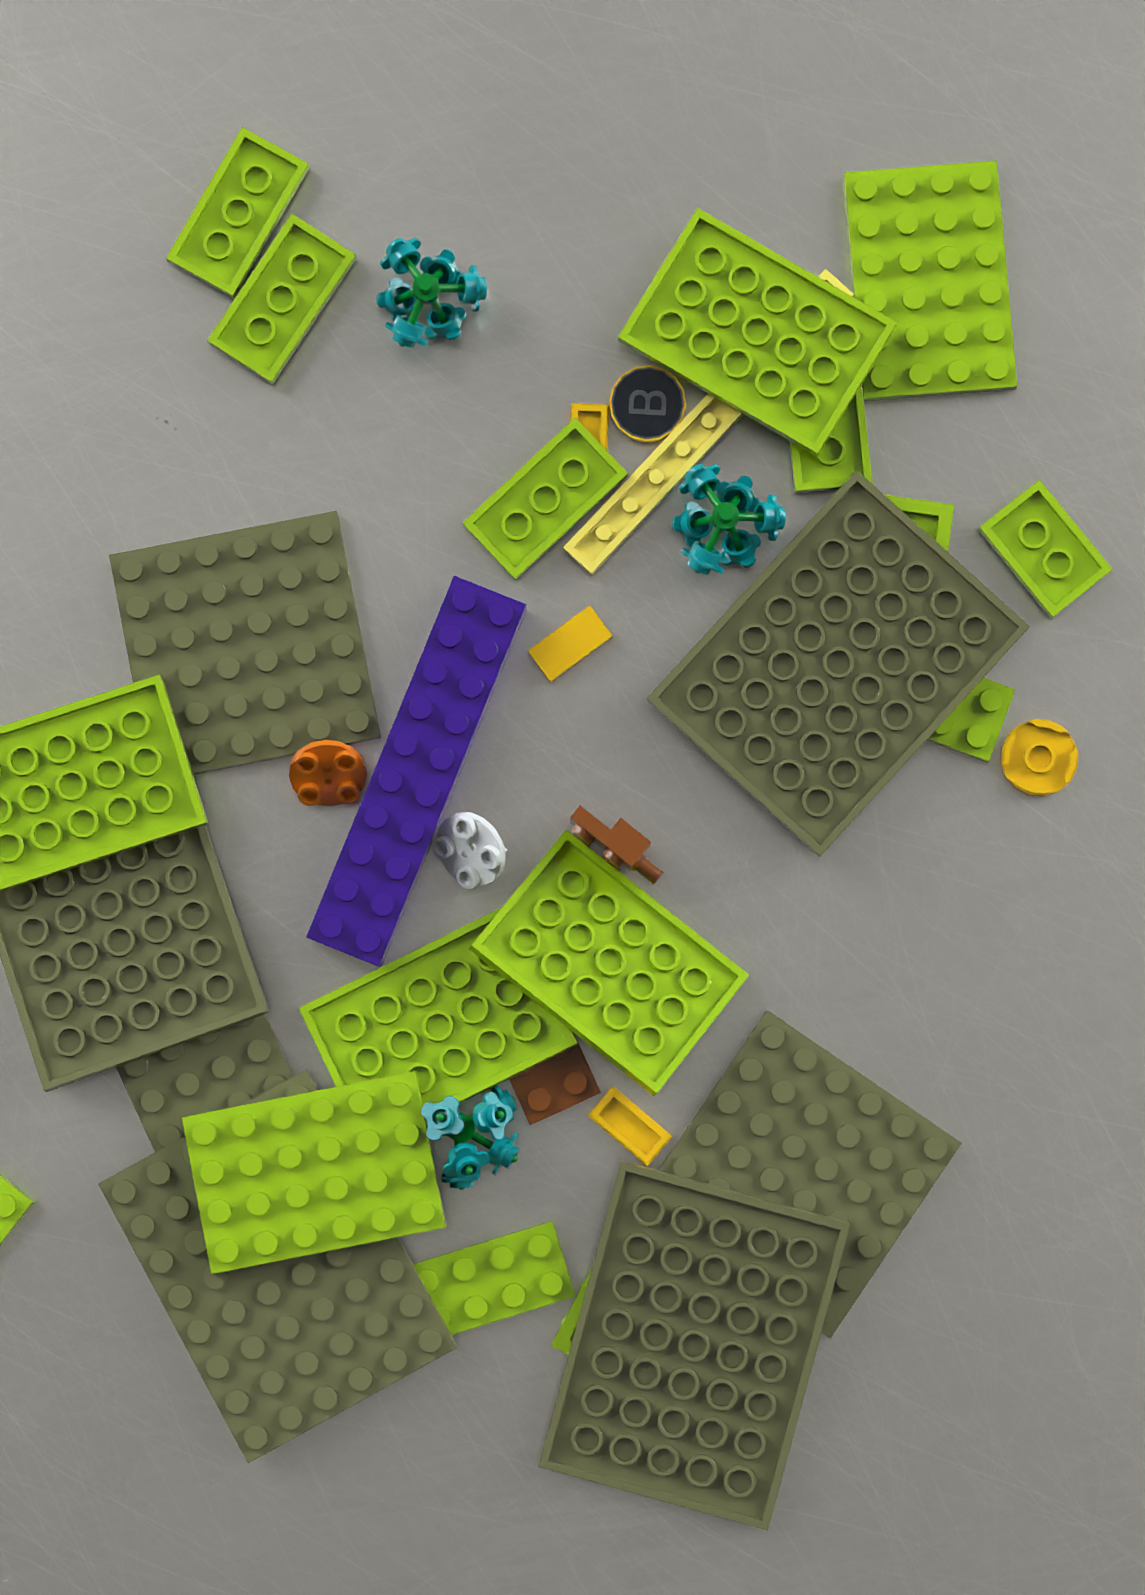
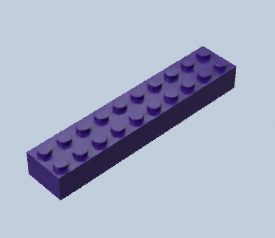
(417, 771)

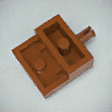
(621, 845)

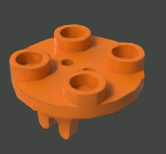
(345, 770)

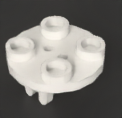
(457, 837)

